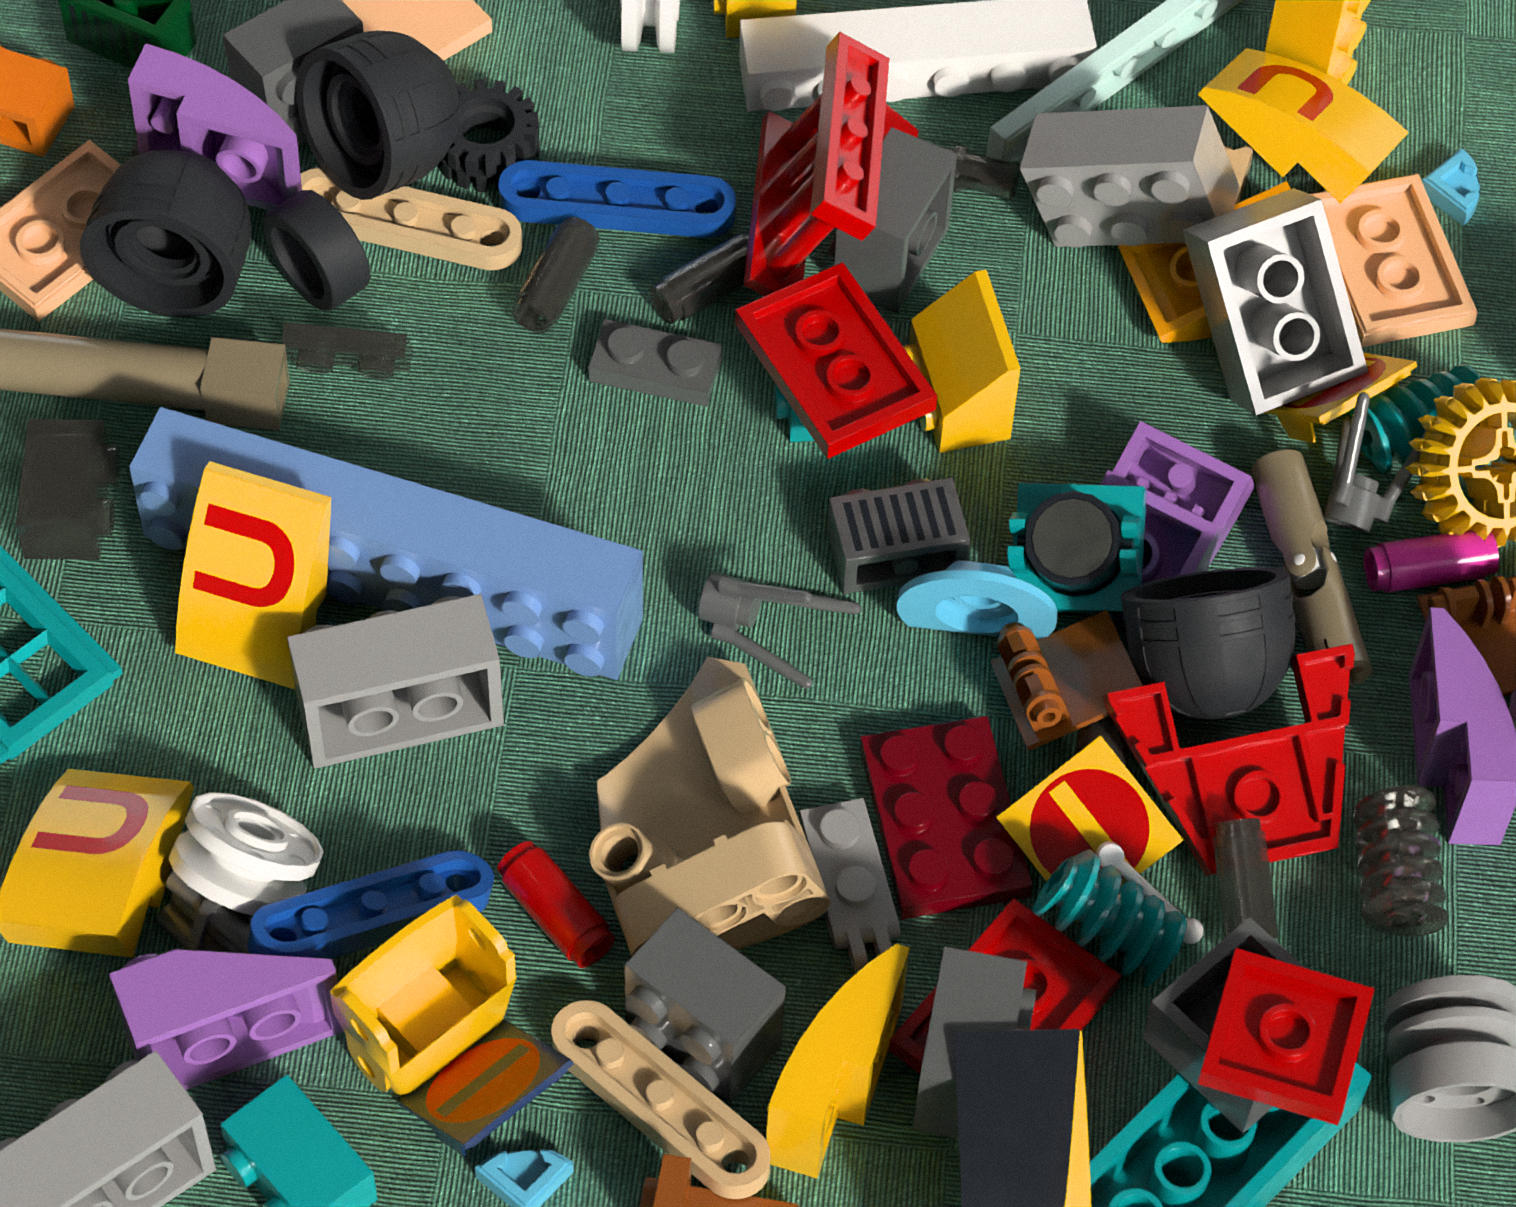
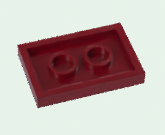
(937, 817)

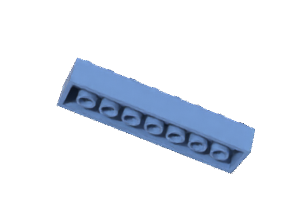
(412, 544)

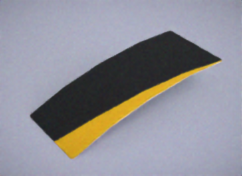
(1022, 1118)

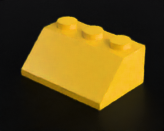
(1318, 34)

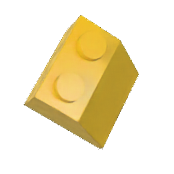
(969, 365)

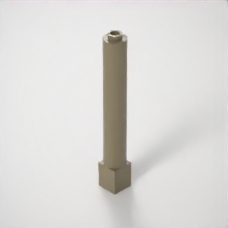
(230, 381)

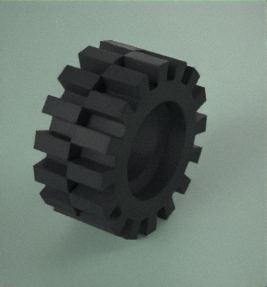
(494, 110)

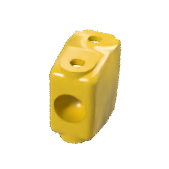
(425, 996)

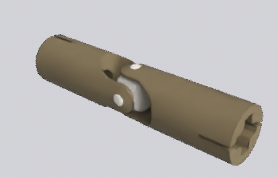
(1301, 535)

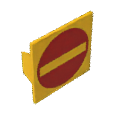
(1336, 400)
(1085, 805)

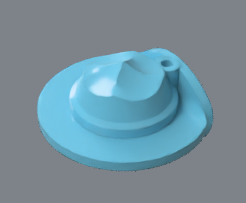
(975, 601)

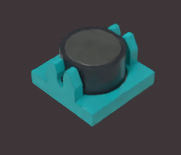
(1077, 544)

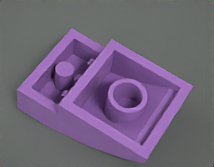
(207, 113)
(1188, 501)
(1462, 733)

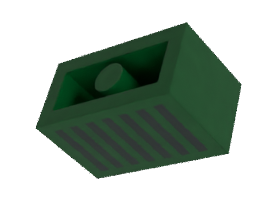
(124, 26)

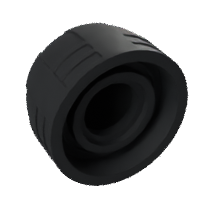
(377, 111)
(168, 234)
(1212, 638)

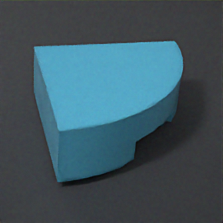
(1455, 186)
(524, 1176)

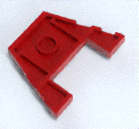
(1278, 775)

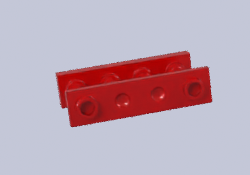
(819, 174)

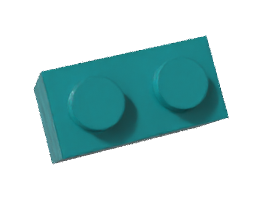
(294, 1153)

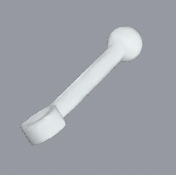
(1112, 854)

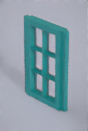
(67, 639)

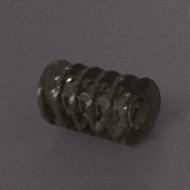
(1400, 862)

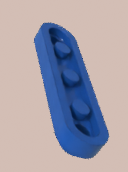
(618, 198)
(368, 907)

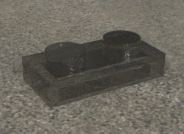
(372, 352)

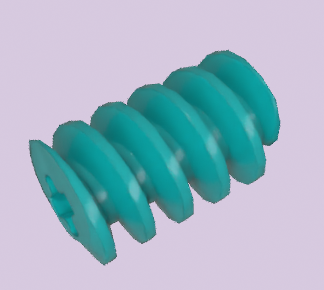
(1395, 415)
(1114, 913)

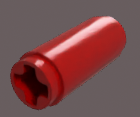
(555, 904)

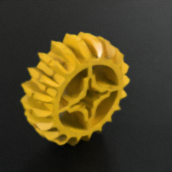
(1467, 434)

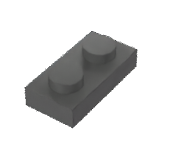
(655, 362)

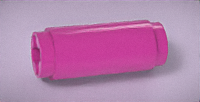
(1430, 561)

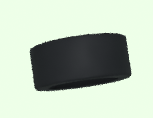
(316, 250)

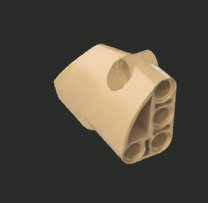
(707, 821)

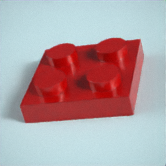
(1286, 1036)

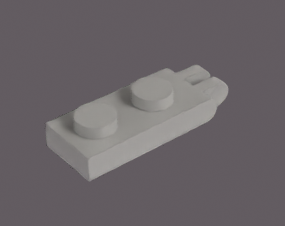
(853, 878)

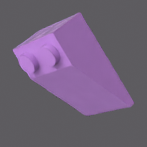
(223, 1009)

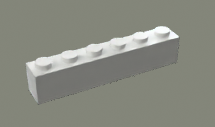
(929, 48)

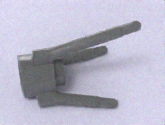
(1353, 497)
(737, 602)

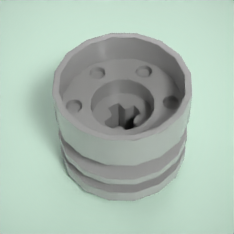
(1453, 1058)

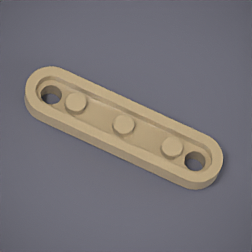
(427, 223)
(662, 1099)

